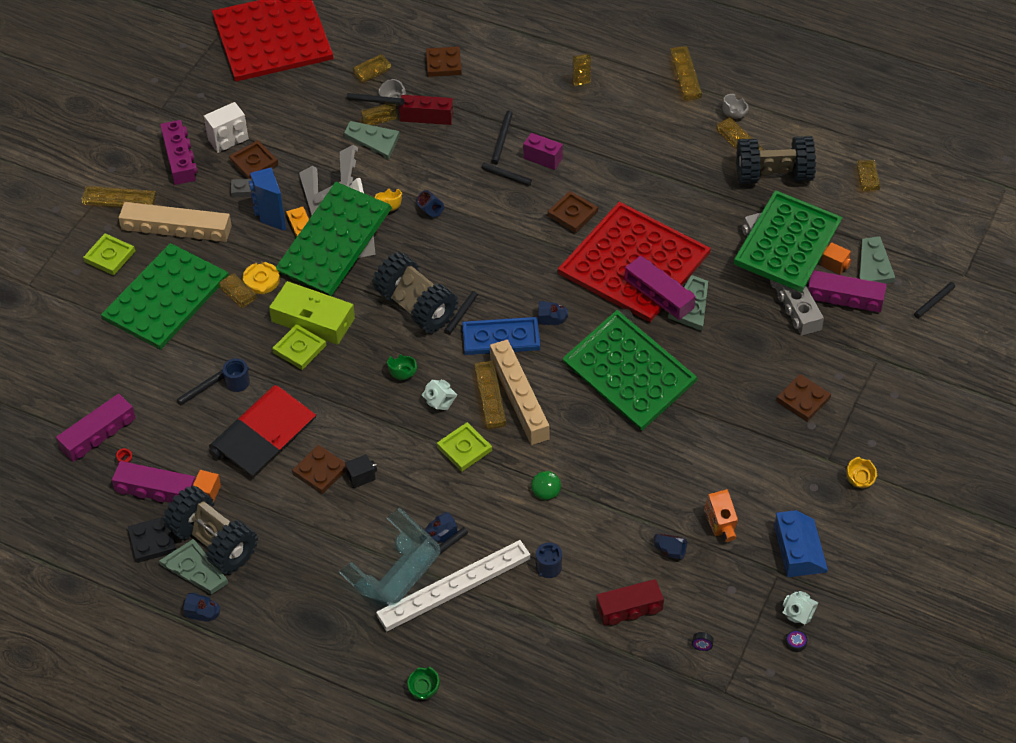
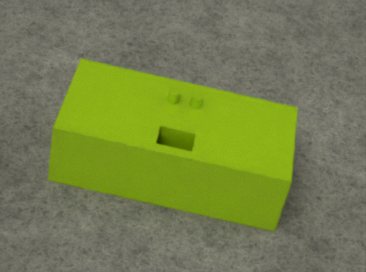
(313, 311)

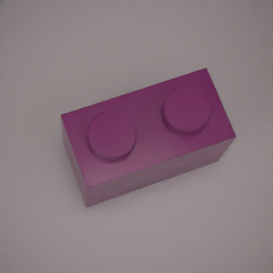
(542, 151)

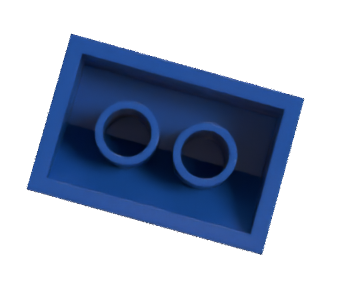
(267, 198)
(799, 544)

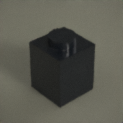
(360, 471)

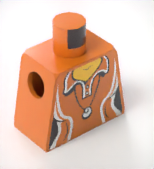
(721, 515)

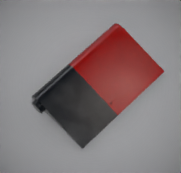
(262, 431)

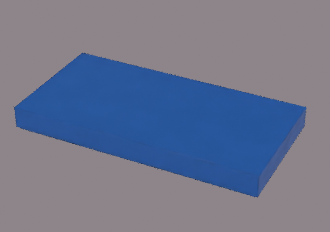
(520, 332)

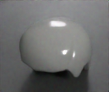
(392, 88)
(734, 108)

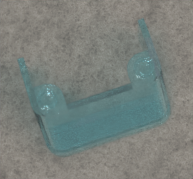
(418, 553)

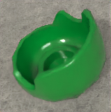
(402, 367)
(546, 485)
(423, 683)

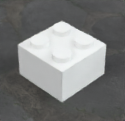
(226, 127)

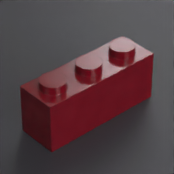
(426, 109)
(630, 602)

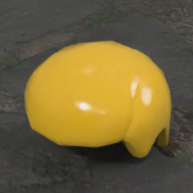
(391, 198)
(861, 473)

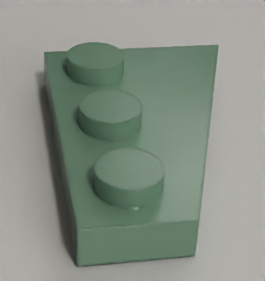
(376, 138)
(875, 262)
(695, 317)
(192, 565)

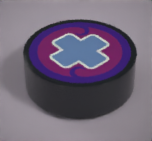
(702, 641)
(796, 641)

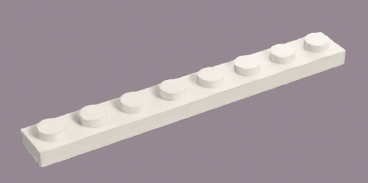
(453, 585)

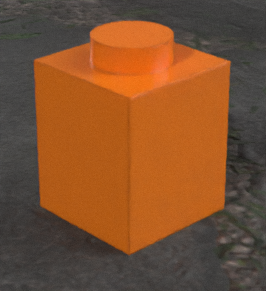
(836, 258)
(208, 483)

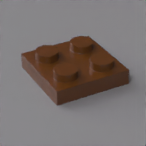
(443, 61)
(253, 159)
(572, 211)
(803, 397)
(320, 469)

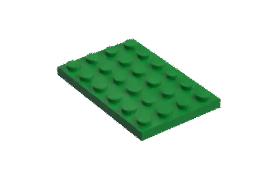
(333, 238)
(788, 241)
(164, 296)
(629, 370)

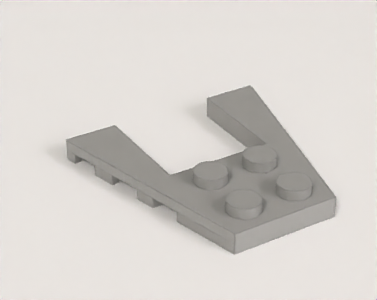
(310, 178)

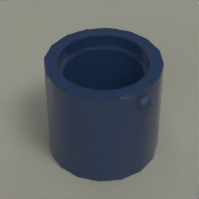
(236, 374)
(548, 560)

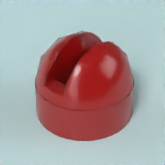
(120, 455)

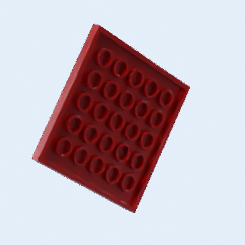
(271, 36)
(616, 243)

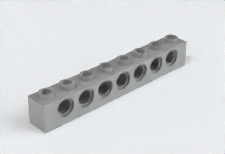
(799, 305)

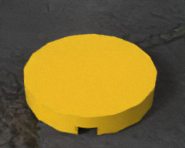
(261, 277)

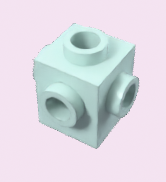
(439, 394)
(799, 607)

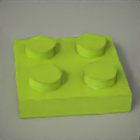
(109, 254)
(299, 347)
(464, 446)

